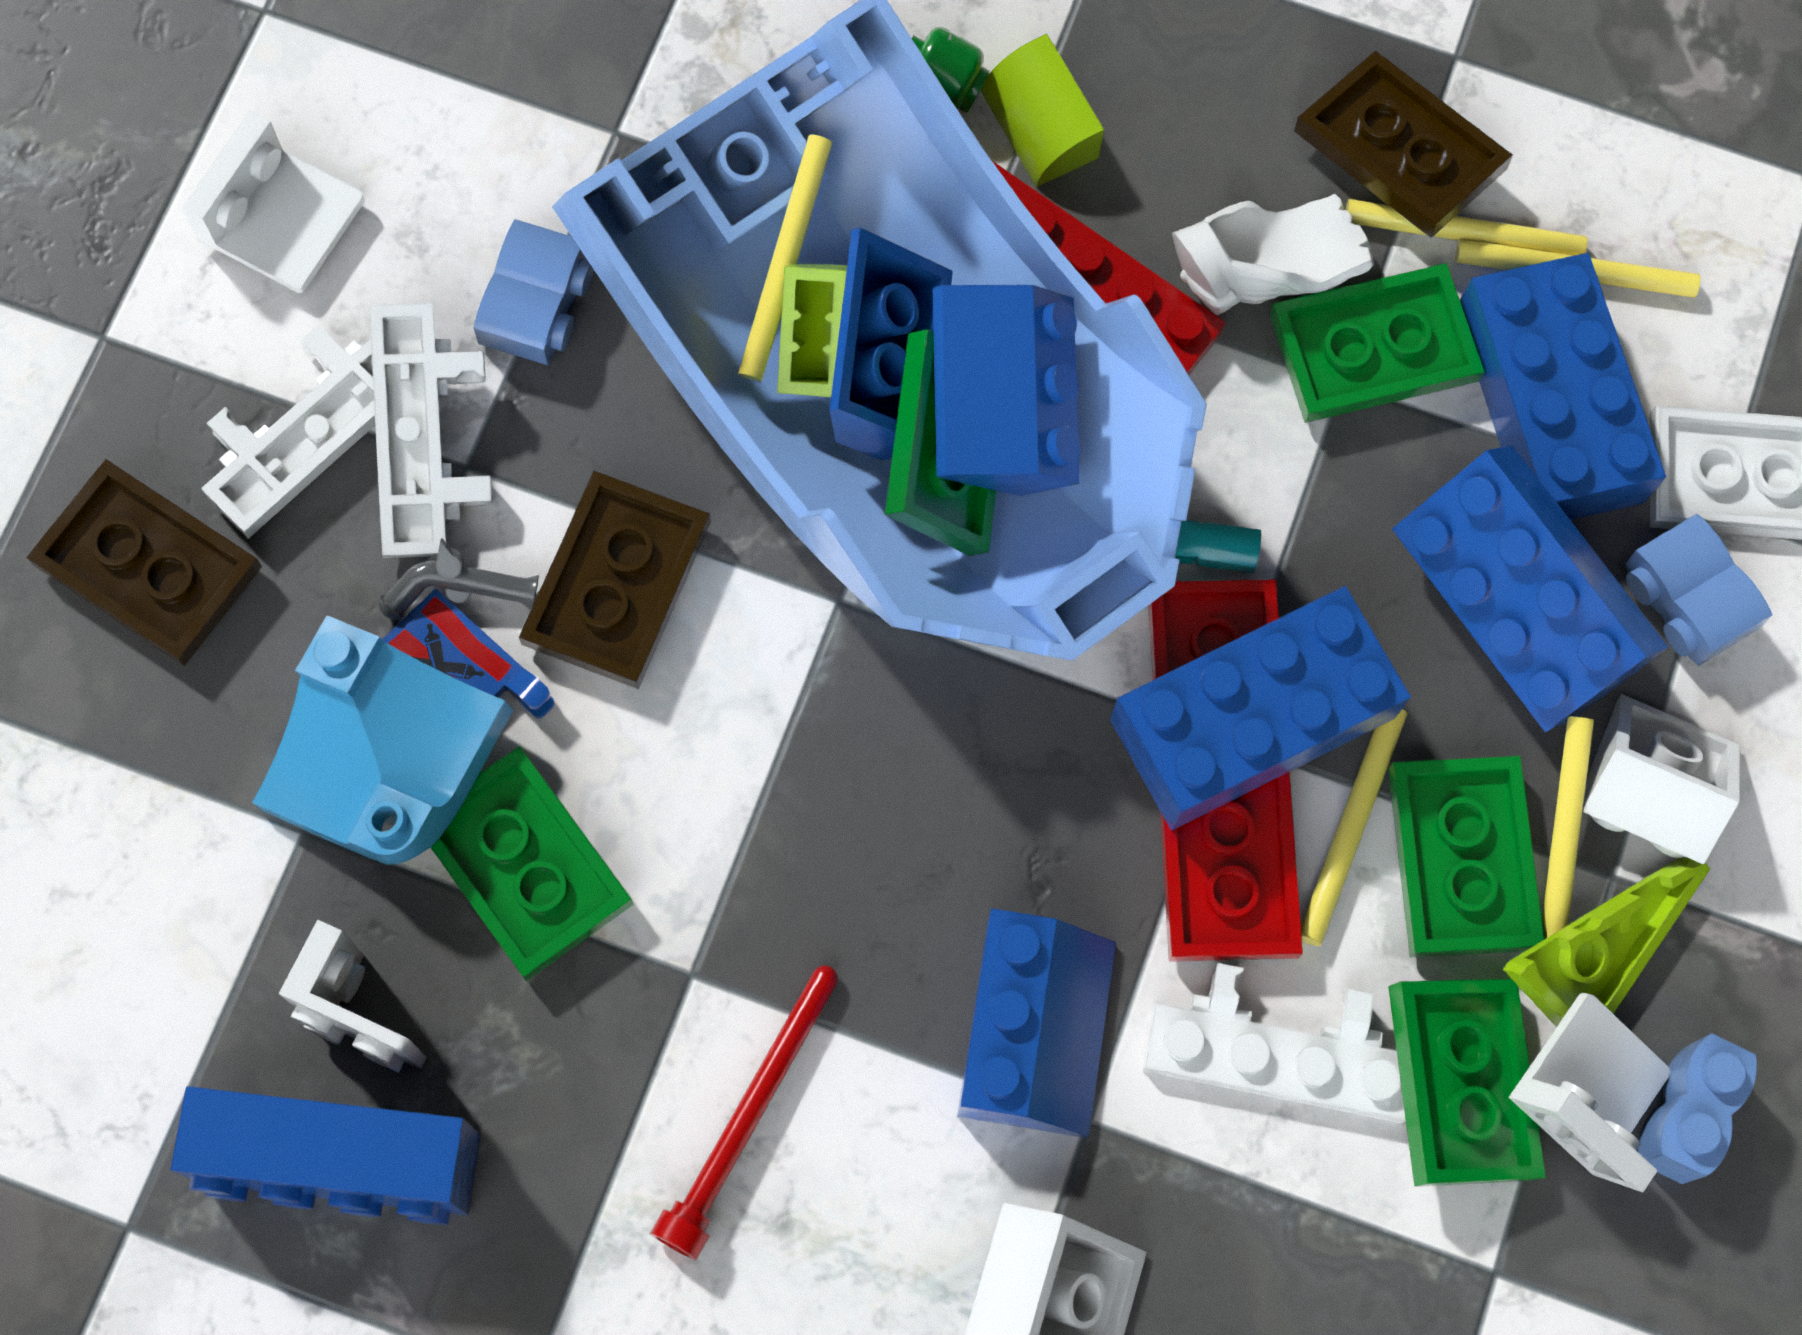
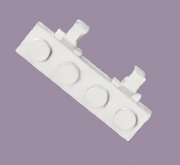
(408, 379)
(280, 461)
(1222, 1048)

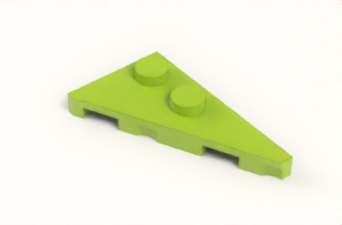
(1608, 945)

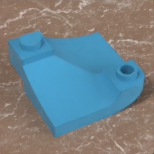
(377, 745)

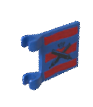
(456, 646)

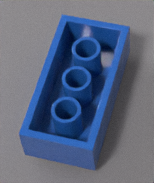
(1562, 384)
(1529, 587)
(1258, 707)
(325, 1151)

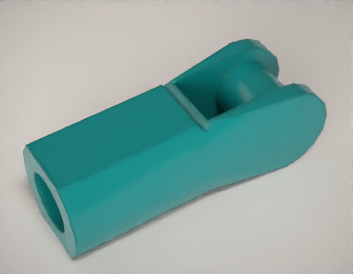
(1218, 546)

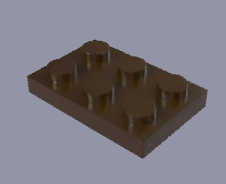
(1403, 143)
(144, 562)
(615, 579)

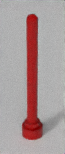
(686, 1222)

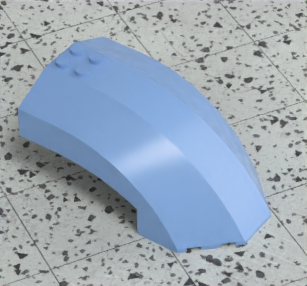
(685, 254)

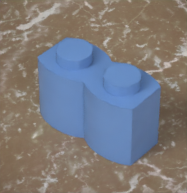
(532, 293)
(1696, 590)
(1694, 1124)

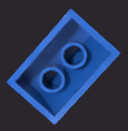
(883, 302)
(1006, 387)
(1037, 1024)

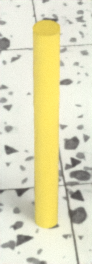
(1460, 227)
(785, 253)
(1608, 272)
(1567, 824)
(1350, 830)

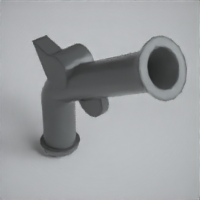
(457, 581)

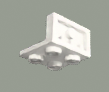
(270, 207)
(331, 973)
(1593, 1090)

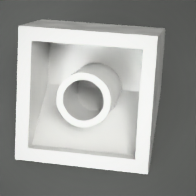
(1663, 780)
(1054, 1278)

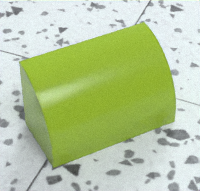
(1043, 111)
(810, 328)

